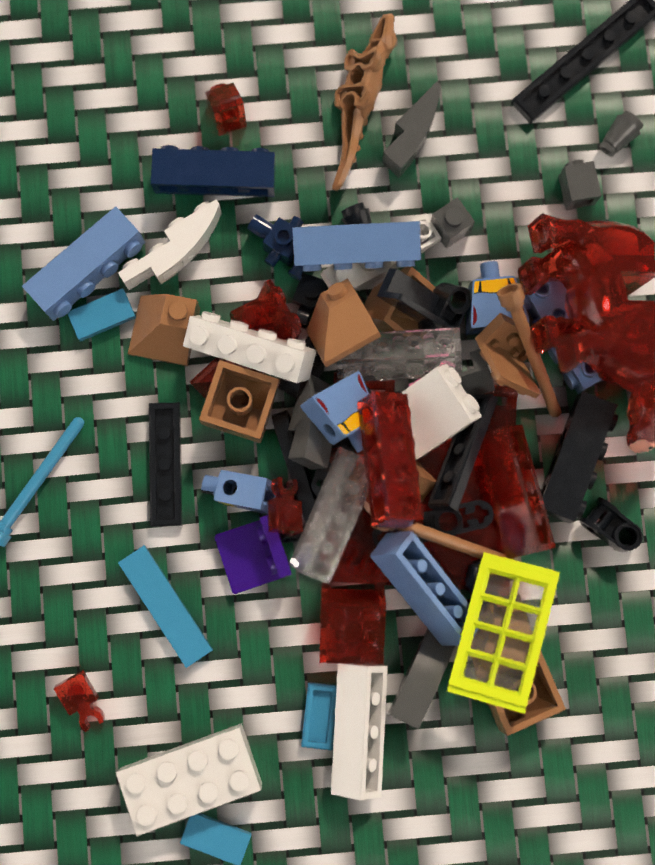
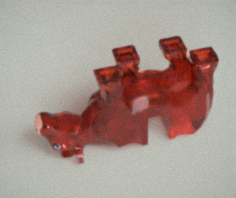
(613, 335)

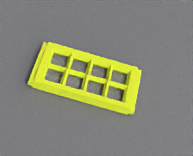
(503, 632)

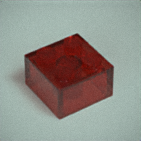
(352, 626)

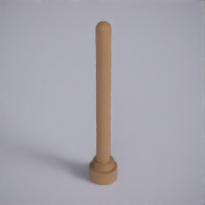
(512, 299)
(447, 540)

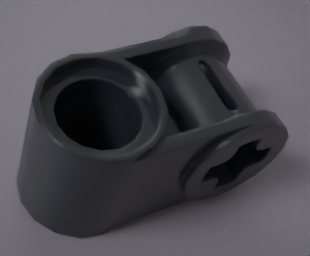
(450, 310)
(610, 525)

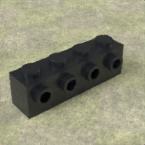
(577, 456)

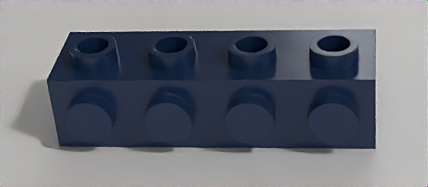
(213, 171)

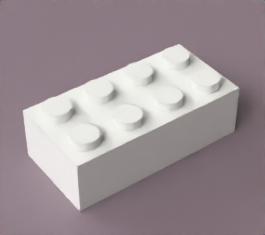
(189, 779)

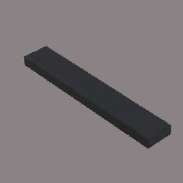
(584, 58)

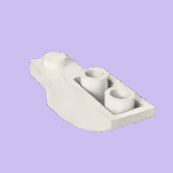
(185, 240)
(363, 277)

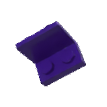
(252, 555)

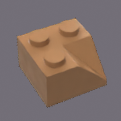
(239, 401)
(542, 703)

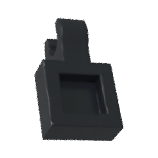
(307, 295)

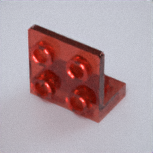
(269, 313)

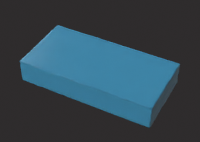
(101, 315)
(319, 716)
(216, 838)

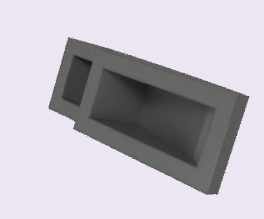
(412, 132)
(309, 444)
(421, 681)

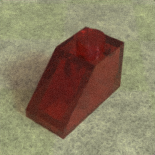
(226, 108)

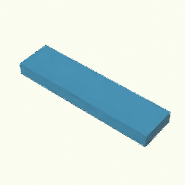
(165, 606)

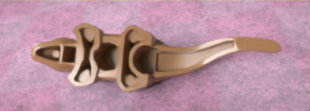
(360, 91)

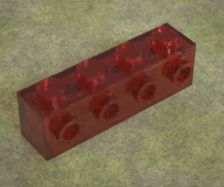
(390, 460)
(515, 492)

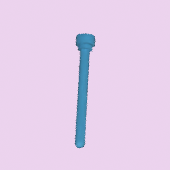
(38, 479)

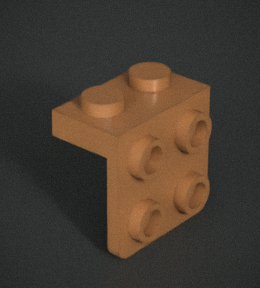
(506, 355)

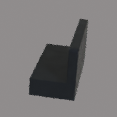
(410, 297)

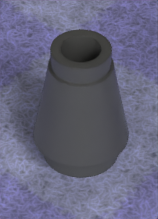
(622, 132)

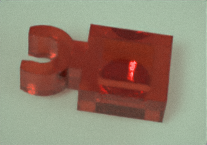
(284, 511)
(78, 695)

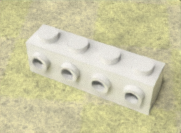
(250, 348)
(359, 731)

